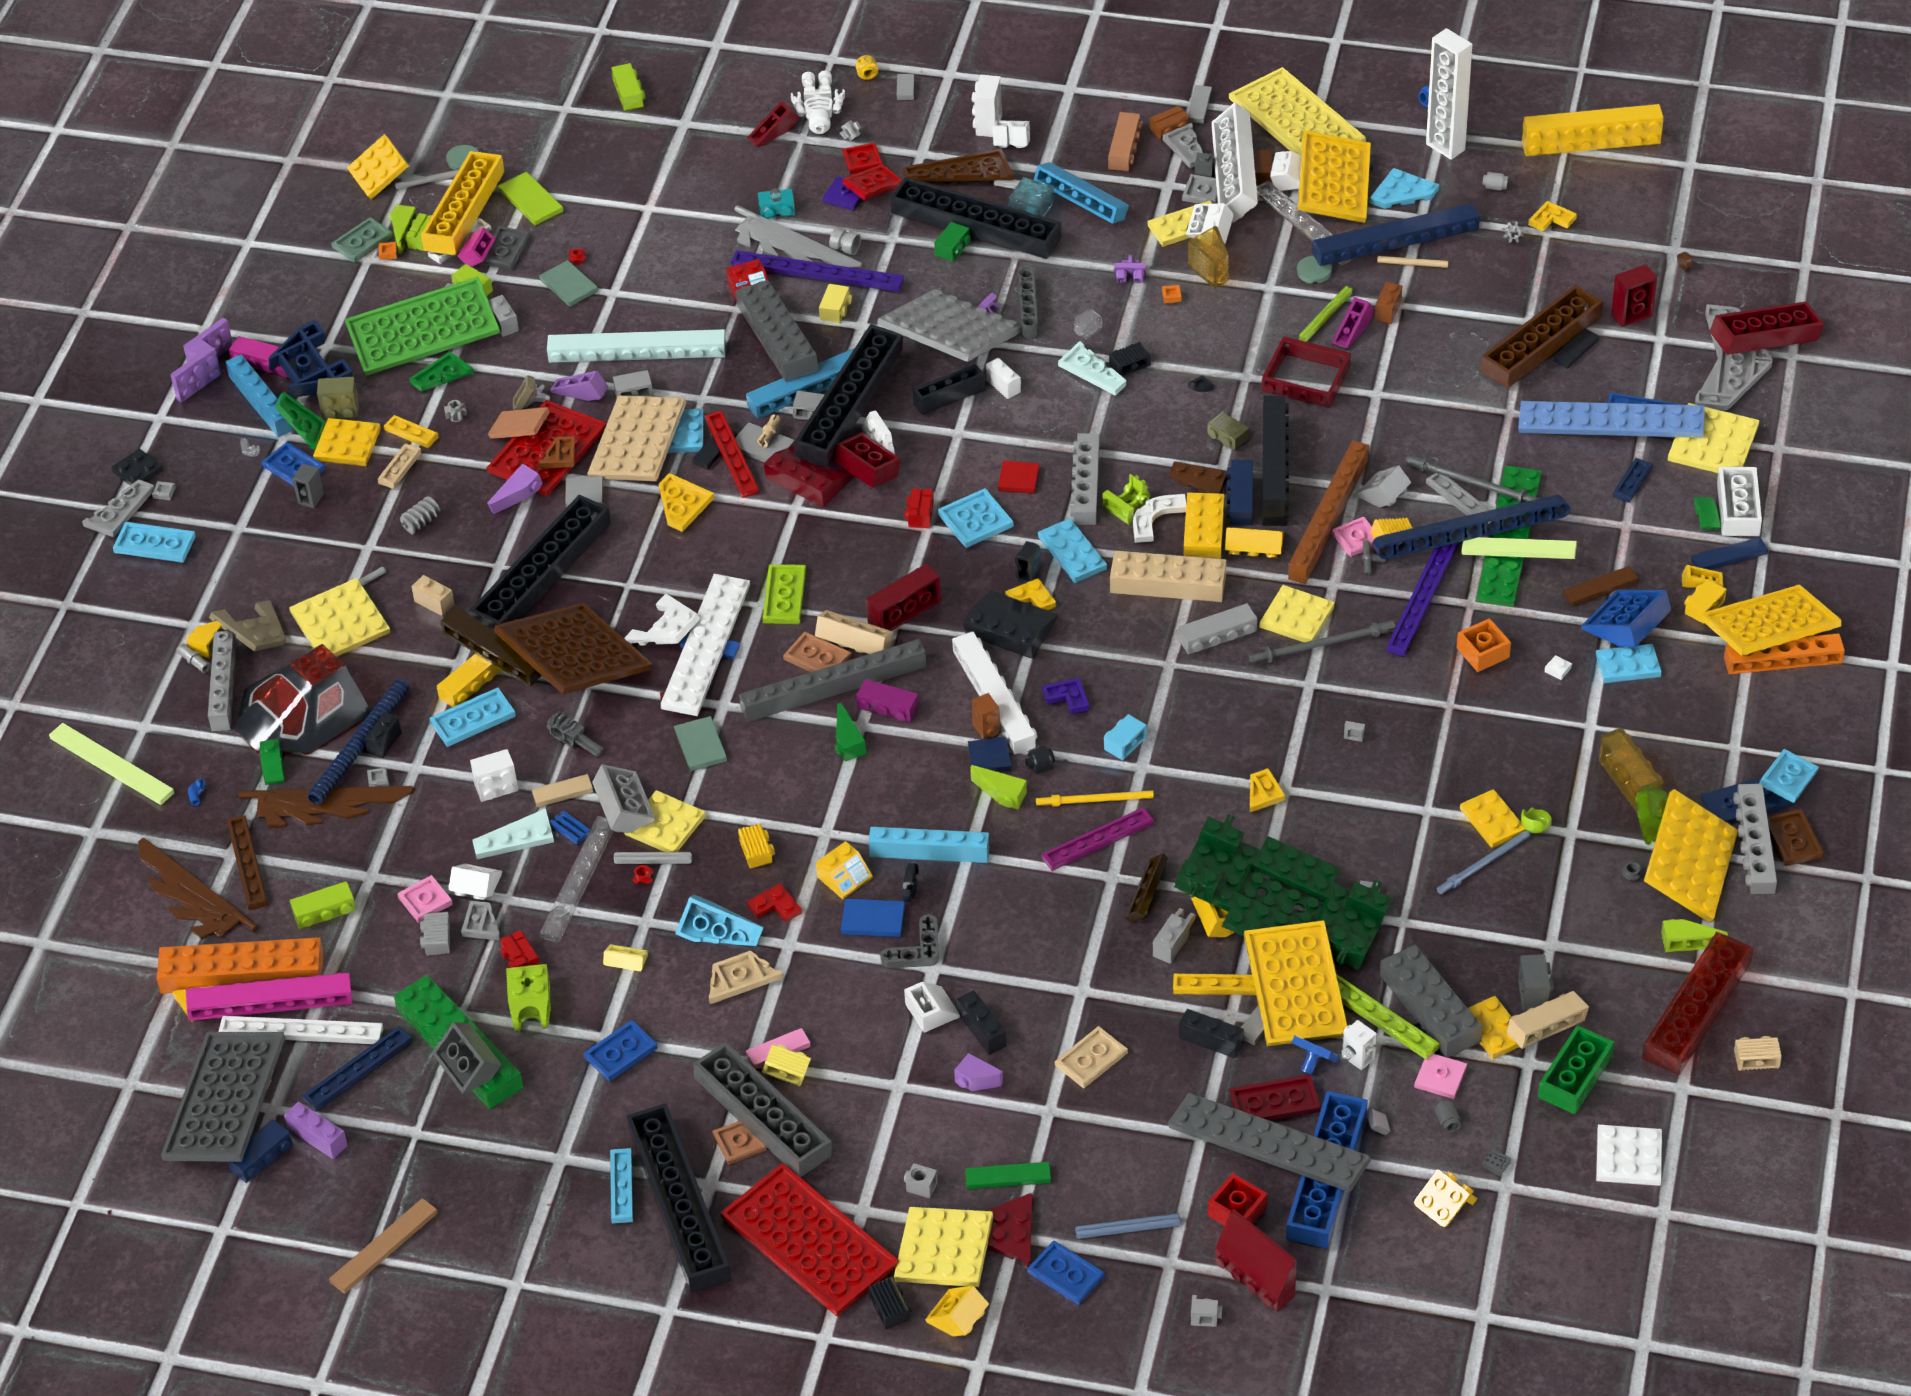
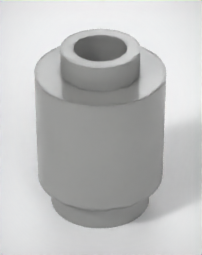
(1495, 181)

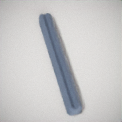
(1129, 1225)

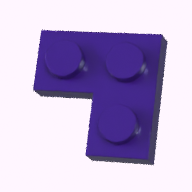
(1068, 691)

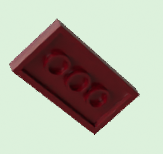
(1277, 1098)

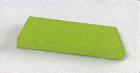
(530, 198)
(784, 594)

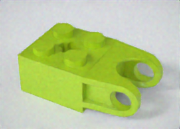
(529, 994)

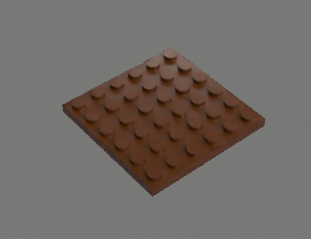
(573, 648)

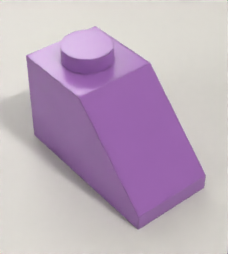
(977, 1074)

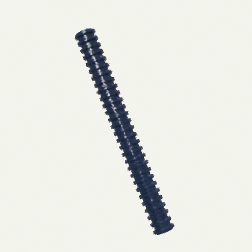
(356, 744)

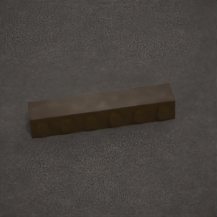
(487, 644)

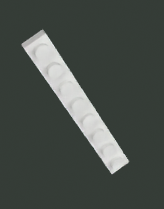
(307, 1029)

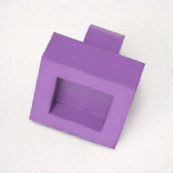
(988, 303)

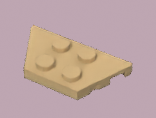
(740, 975)

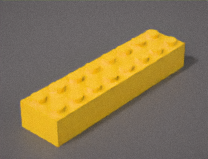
(1592, 130)
(462, 203)

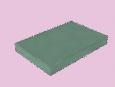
(362, 239)
(568, 283)
(700, 743)

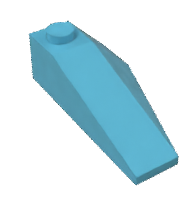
(713, 923)

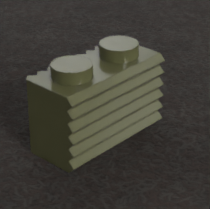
(1228, 430)

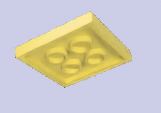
(1297, 614)
(672, 823)

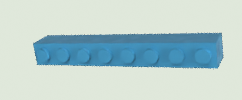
(782, 394)

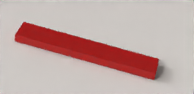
(732, 454)

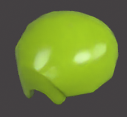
(1536, 820)

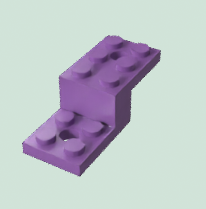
(202, 360)

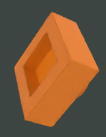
(387, 251)
(1171, 294)

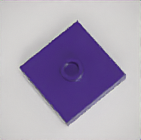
(841, 195)

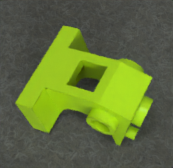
(1135, 491)

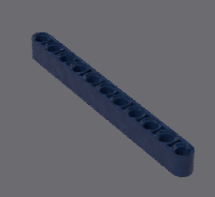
(1515, 519)

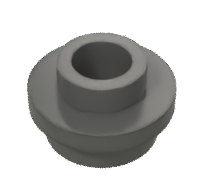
(1632, 871)

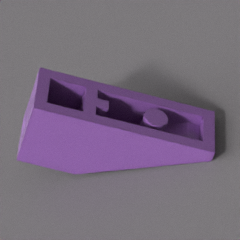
(581, 386)
(516, 489)

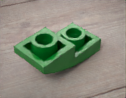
(1707, 512)

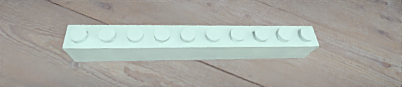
(636, 346)

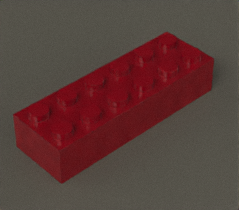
(1766, 327)

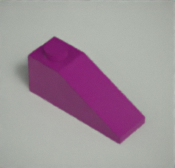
(1354, 323)

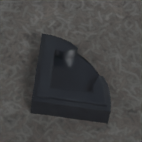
(1200, 384)

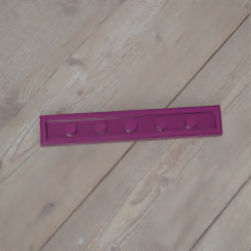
(1097, 839)

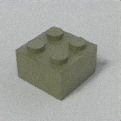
(338, 397)

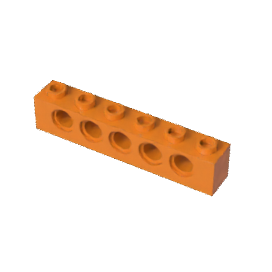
(1793, 654)

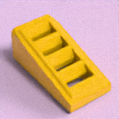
(1694, 576)

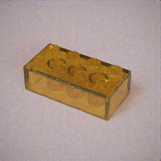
(1627, 765)

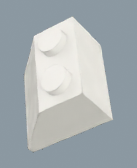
(1286, 170)
(474, 880)

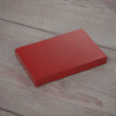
(872, 182)

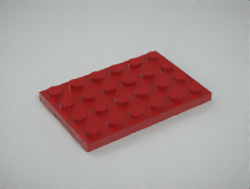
(532, 448)

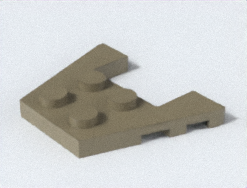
(257, 632)

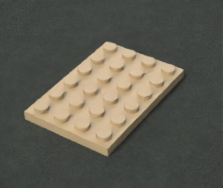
(637, 438)

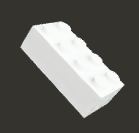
(1739, 501)

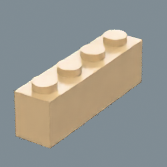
(852, 633)
(1547, 1019)

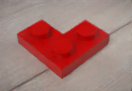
(775, 899)

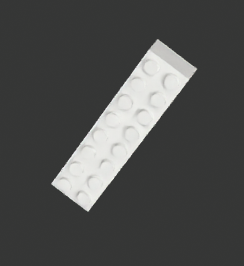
(1448, 93)
(1234, 160)

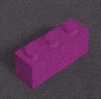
(887, 700)

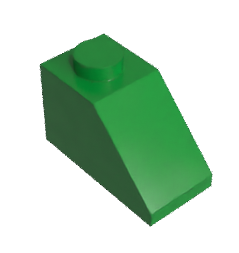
(271, 761)

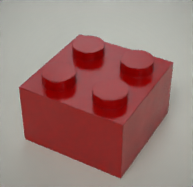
(1237, 1195)

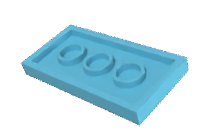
(154, 542)
(1072, 550)
(472, 717)

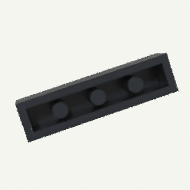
(948, 389)

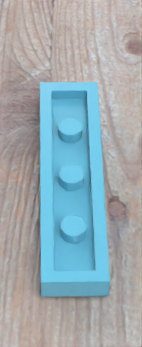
(621, 1185)

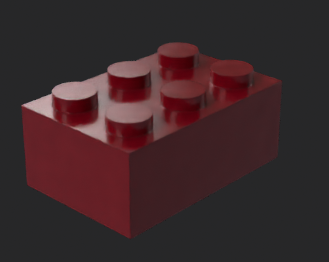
(1634, 295)
(867, 460)

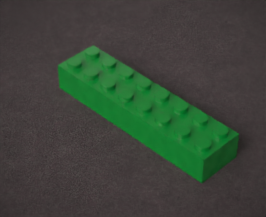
(431, 1016)

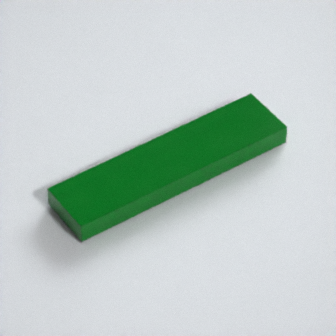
(1007, 1175)

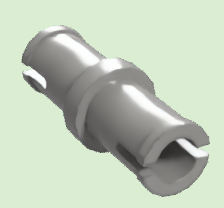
(193, 658)

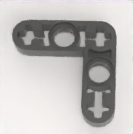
(920, 952)

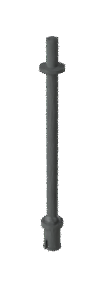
(1425, 465)
(1375, 630)

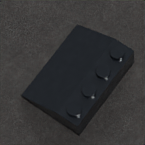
(1009, 623)

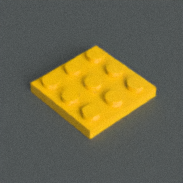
(377, 166)
(347, 442)

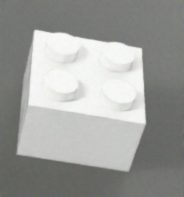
(494, 775)

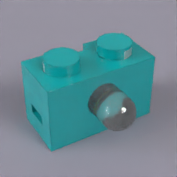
(776, 202)

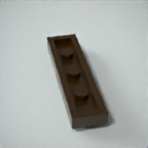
(1147, 887)

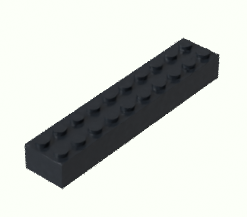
(983, 218)
(848, 395)
(542, 563)
(678, 1198)

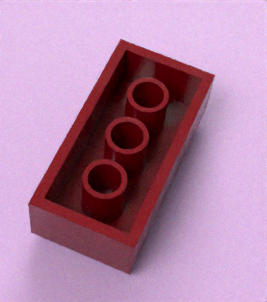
(904, 599)

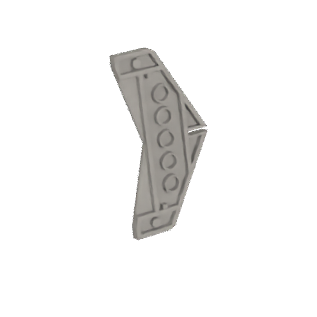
(1731, 373)

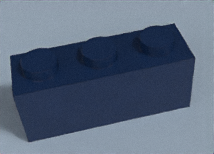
(262, 1151)

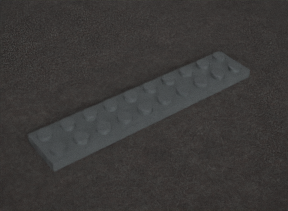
(1269, 1142)

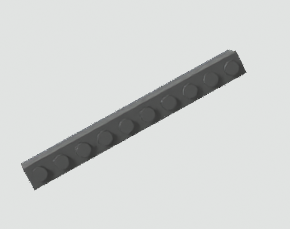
(832, 680)

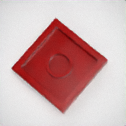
(861, 157)
(1018, 477)

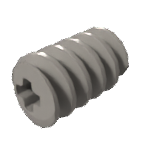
(419, 515)

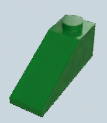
(848, 738)

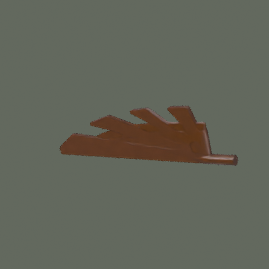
(338, 803)
(193, 895)

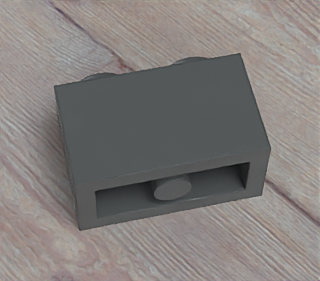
(308, 485)

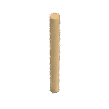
(1411, 261)

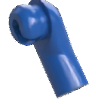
(195, 790)

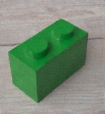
(952, 241)

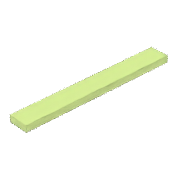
(111, 764)

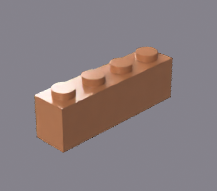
(1125, 141)

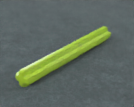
(1325, 314)

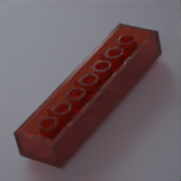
(1697, 1003)

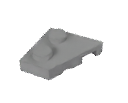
(480, 922)

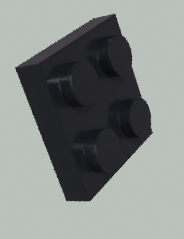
(137, 466)

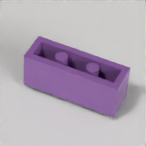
(315, 1130)

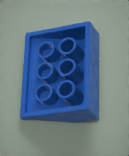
(1628, 616)

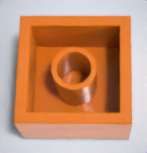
(1483, 645)

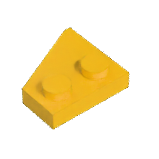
(1264, 790)

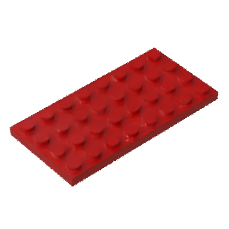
(809, 1239)

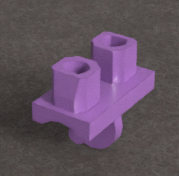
(1130, 268)

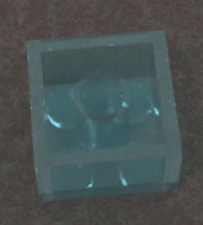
(1032, 197)

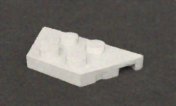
(878, 431)

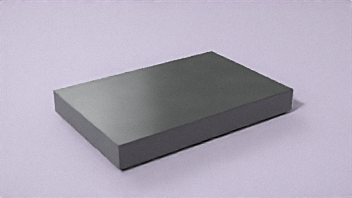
(506, 248)

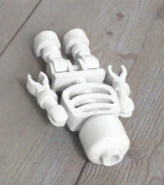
(818, 102)

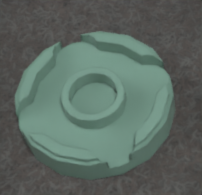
(457, 155)
(1310, 271)

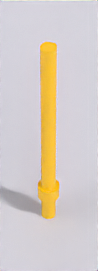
(1056, 800)

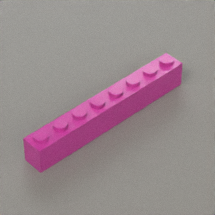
(268, 996)

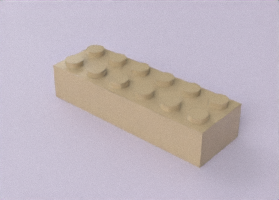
(1168, 576)

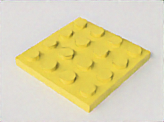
(1723, 444)
(340, 618)
(943, 1246)

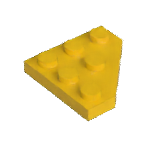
(682, 501)

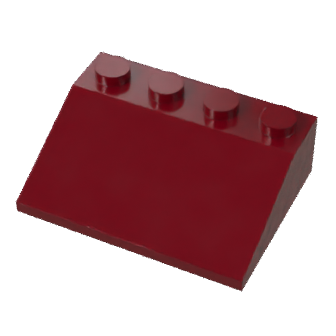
(806, 478)
(1256, 1261)

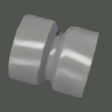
(845, 241)

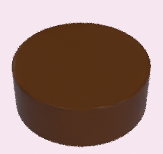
(1684, 260)

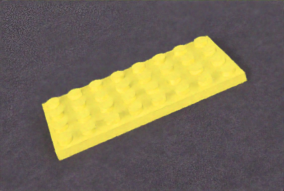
(1289, 108)

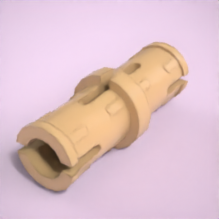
(769, 431)

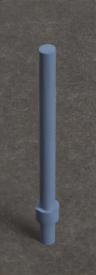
(1455, 880)

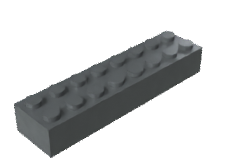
(777, 330)
(762, 1109)

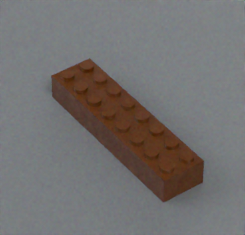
(1541, 336)

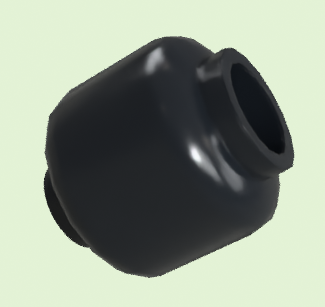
(1040, 759)

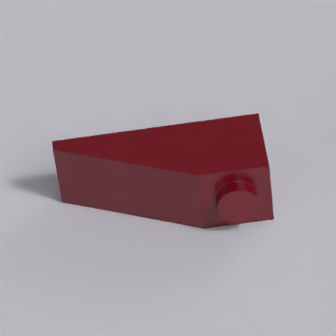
(776, 123)

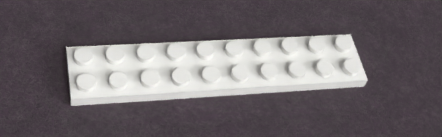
(705, 645)

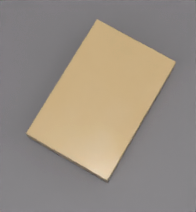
(1091, 1057)

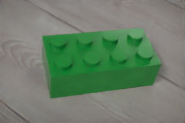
(1576, 1069)

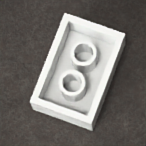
(987, 104)

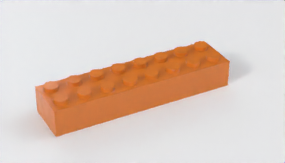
(237, 963)

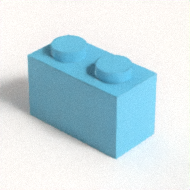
(1125, 737)

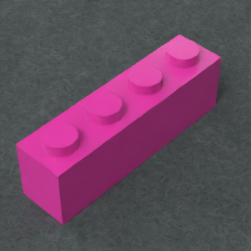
(256, 354)

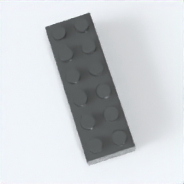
(1431, 1001)

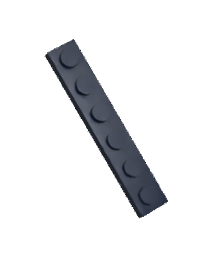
(357, 1068)

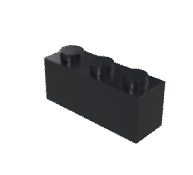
(981, 1022)
(1211, 1033)

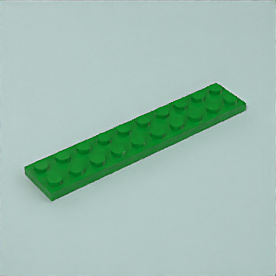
(1502, 573)

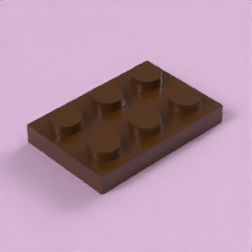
(1794, 838)

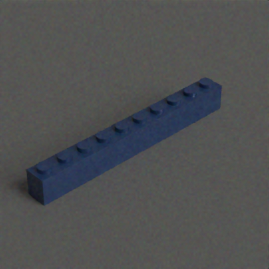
(1395, 234)

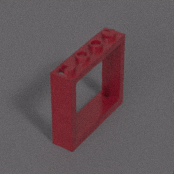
(1309, 352)

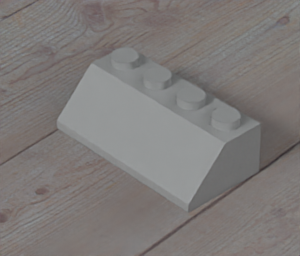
(622, 799)

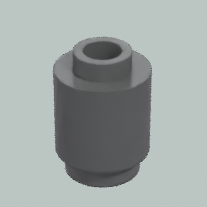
(1447, 1116)

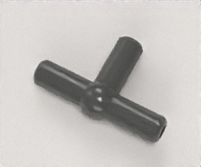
(1367, 557)

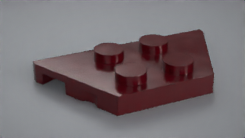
(1012, 1229)

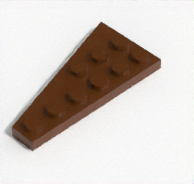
(972, 167)

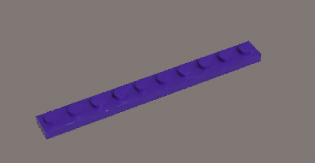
(822, 271)
(1421, 599)

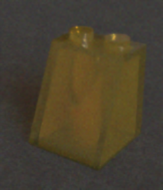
(1209, 257)

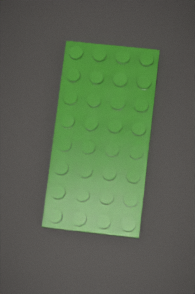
(422, 326)

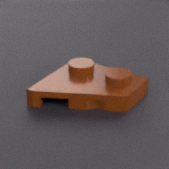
(560, 454)

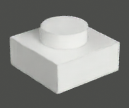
(1558, 667)

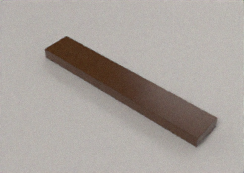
(247, 862)

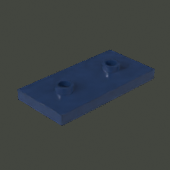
(1722, 804)

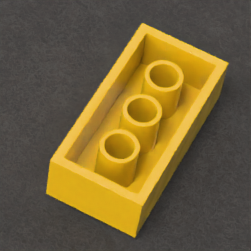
(1204, 525)

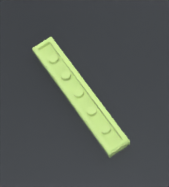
(1520, 548)

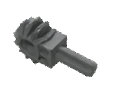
(570, 732)

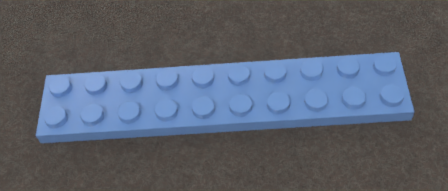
(1611, 419)

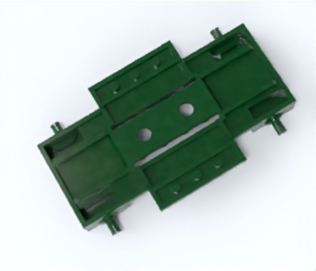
(1222, 876)

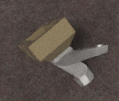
(528, 394)

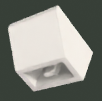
(1210, 215)
(930, 1005)

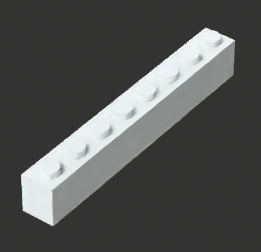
(985, 680)

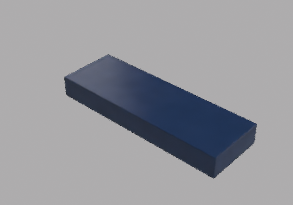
(1632, 480)

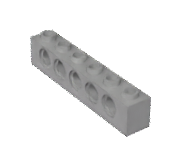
(1086, 479)
(222, 681)
(1753, 809)

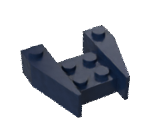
(304, 363)

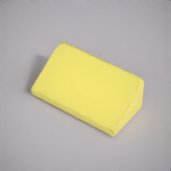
(625, 957)

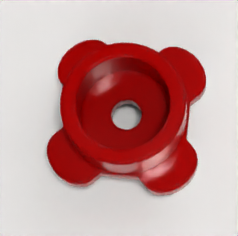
(577, 256)
(643, 874)

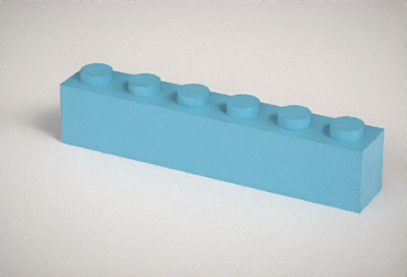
(929, 844)

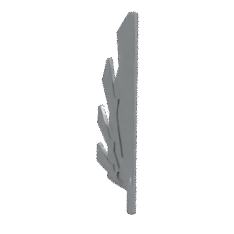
(792, 243)

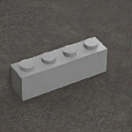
(1217, 628)

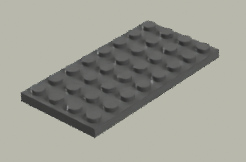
(223, 1096)

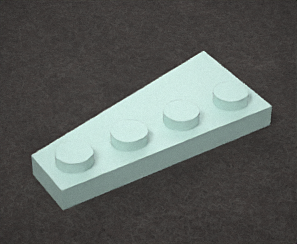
(1088, 367)
(519, 835)

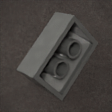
(466, 1057)

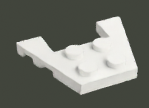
(670, 627)

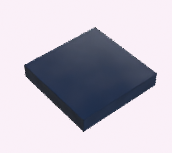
(990, 754)

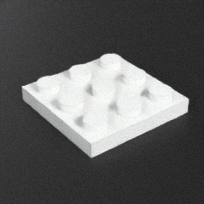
(1629, 1155)

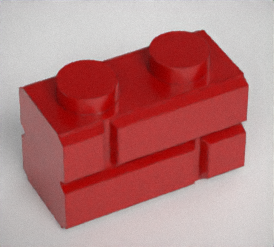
(920, 508)
(518, 950)

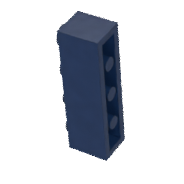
(1241, 492)

